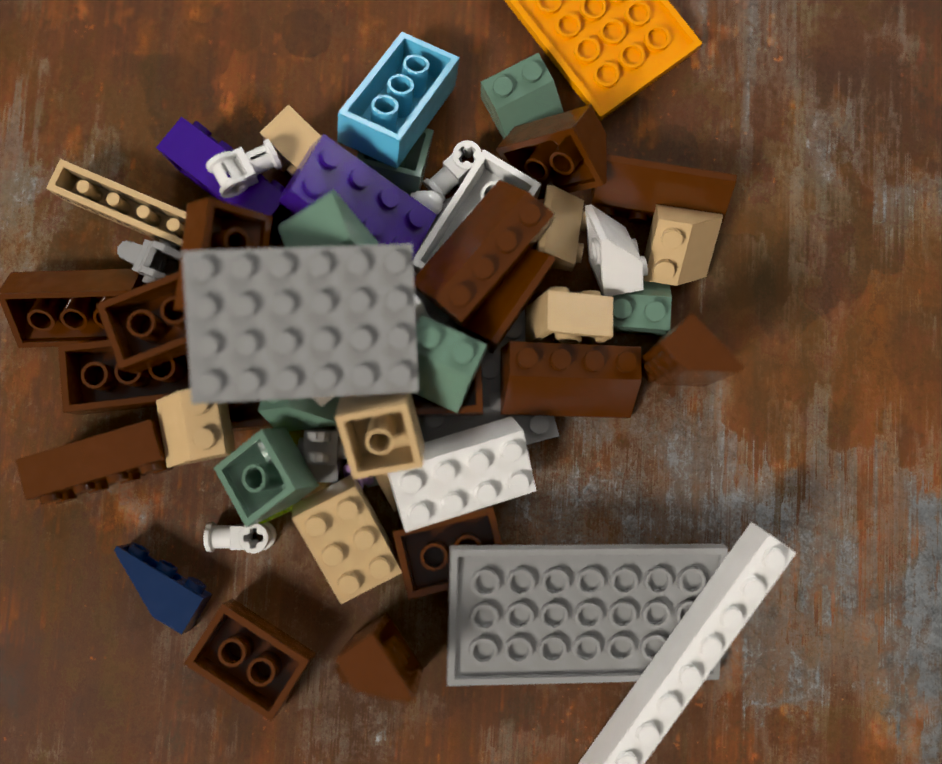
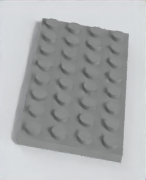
(568, 609)

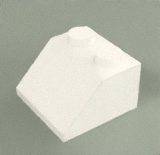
(613, 254)

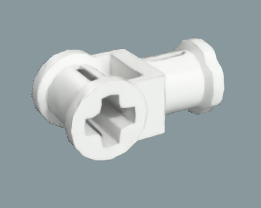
(242, 167)
(453, 169)
(239, 537)

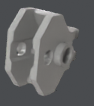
(151, 259)
(323, 453)

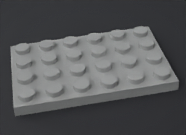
(300, 322)

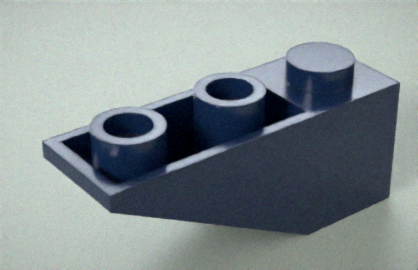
(165, 592)

